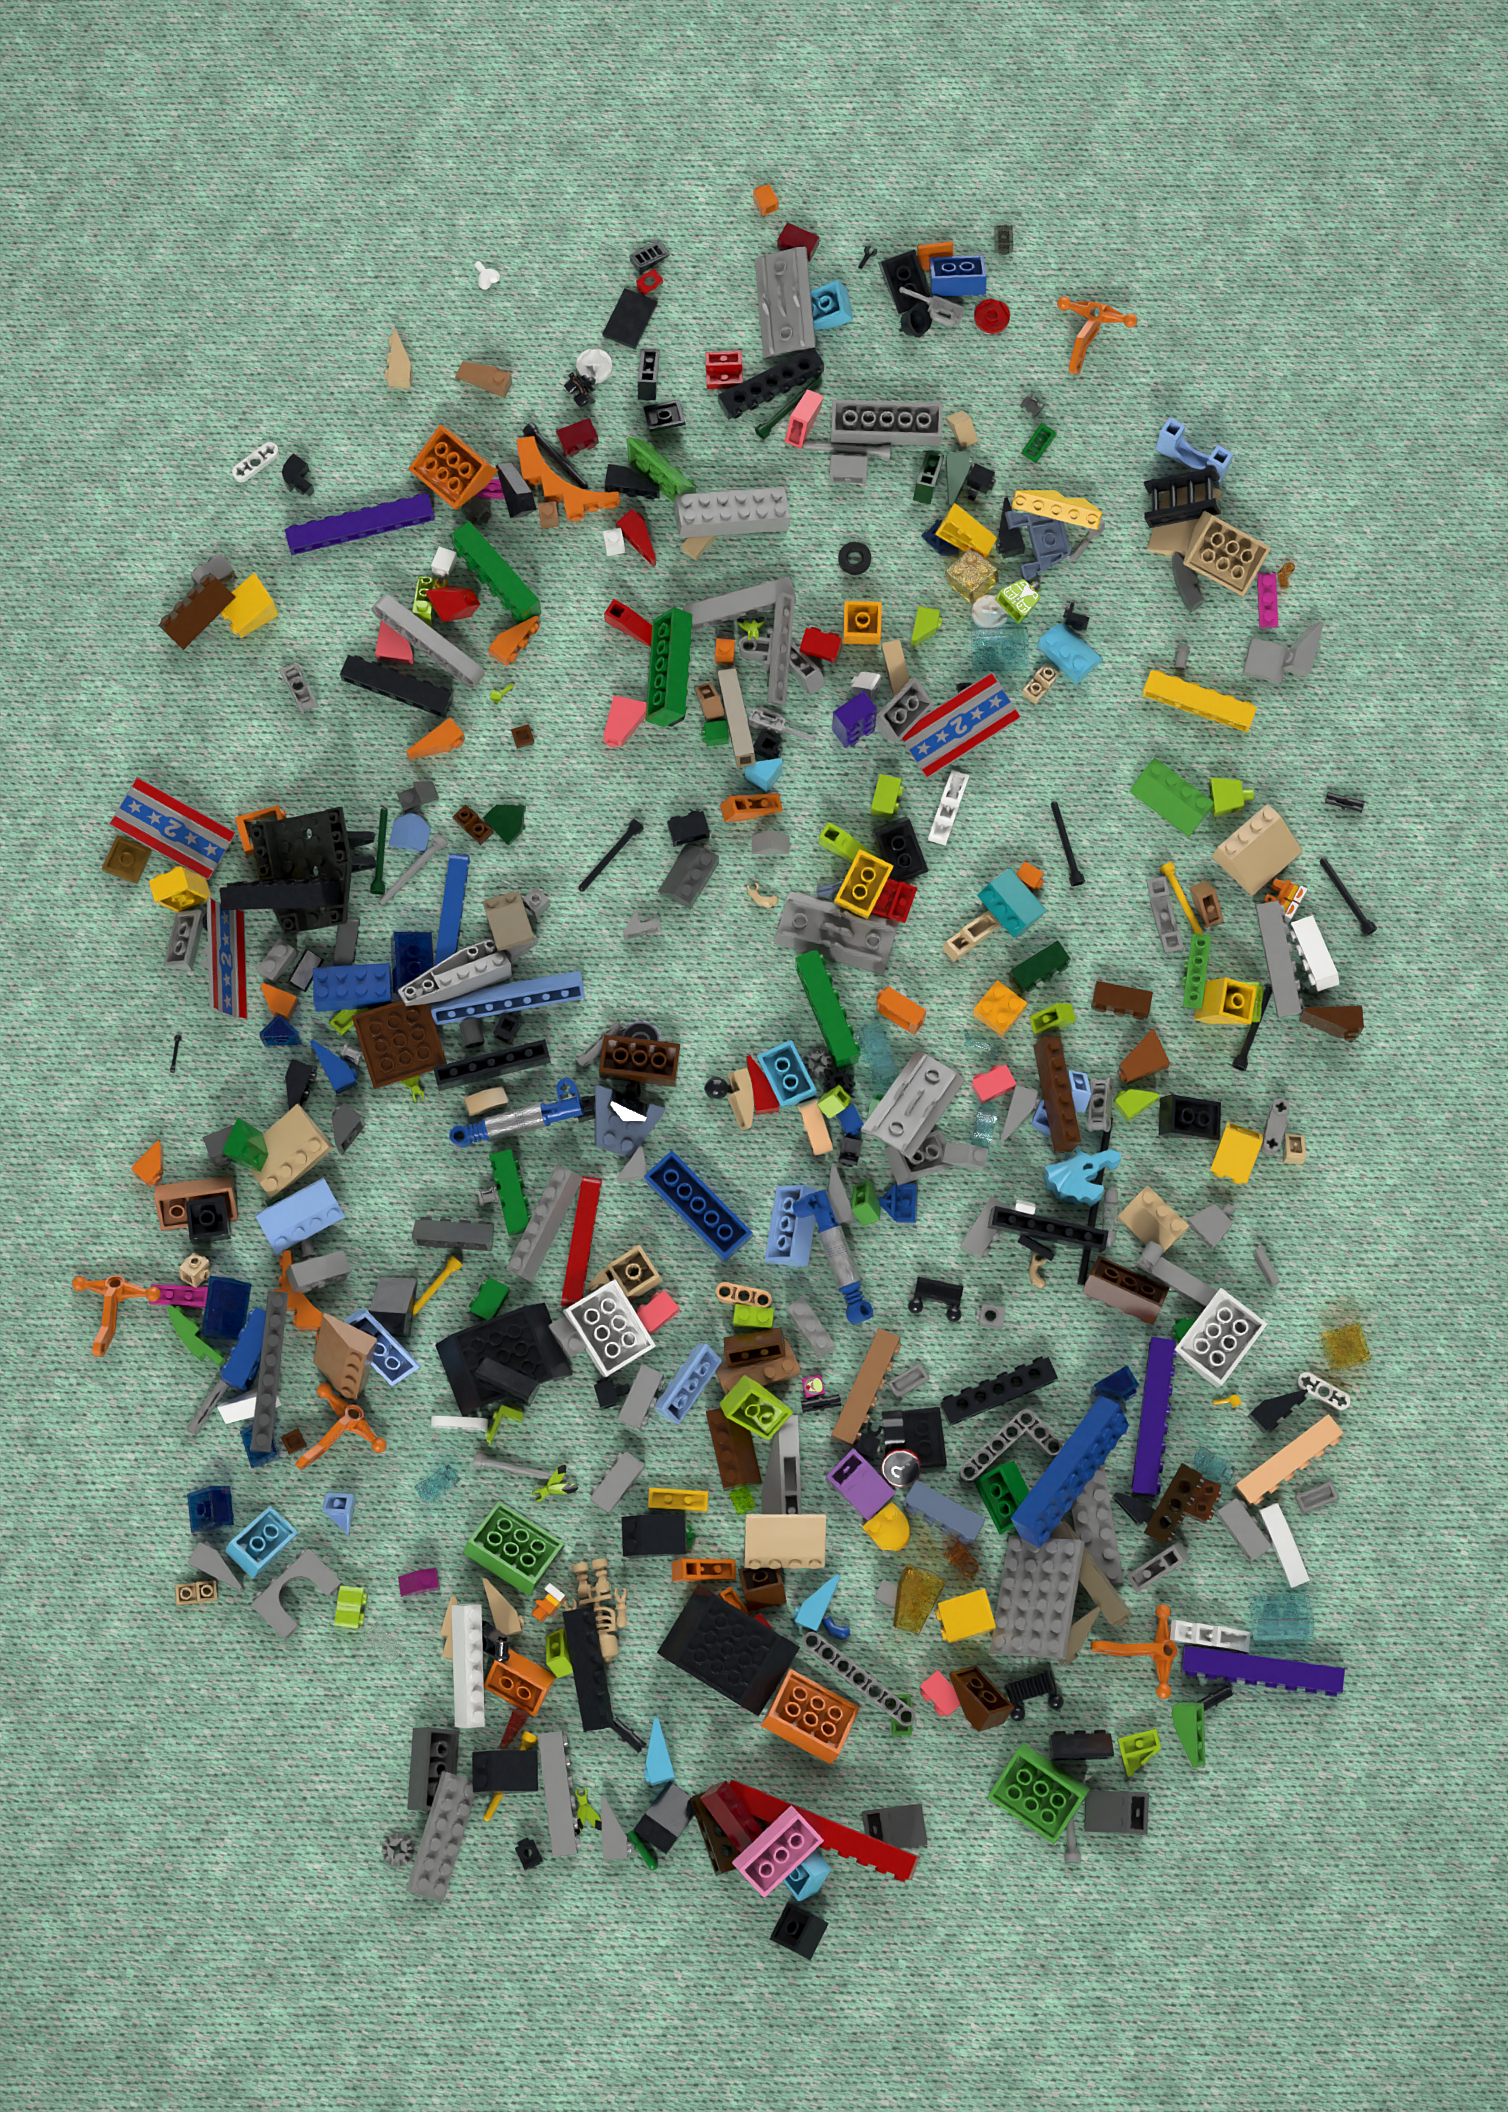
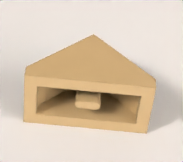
(962, 429)
(1294, 1149)

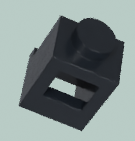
(765, 740)
(507, 1020)
(531, 1861)

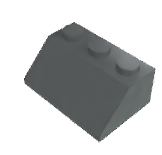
(689, 875)

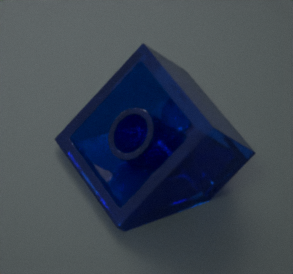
(1117, 1385)
(210, 1508)

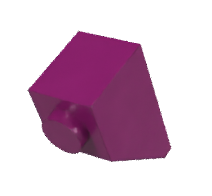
(419, 1582)

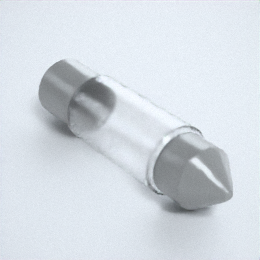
(1110, 1214)

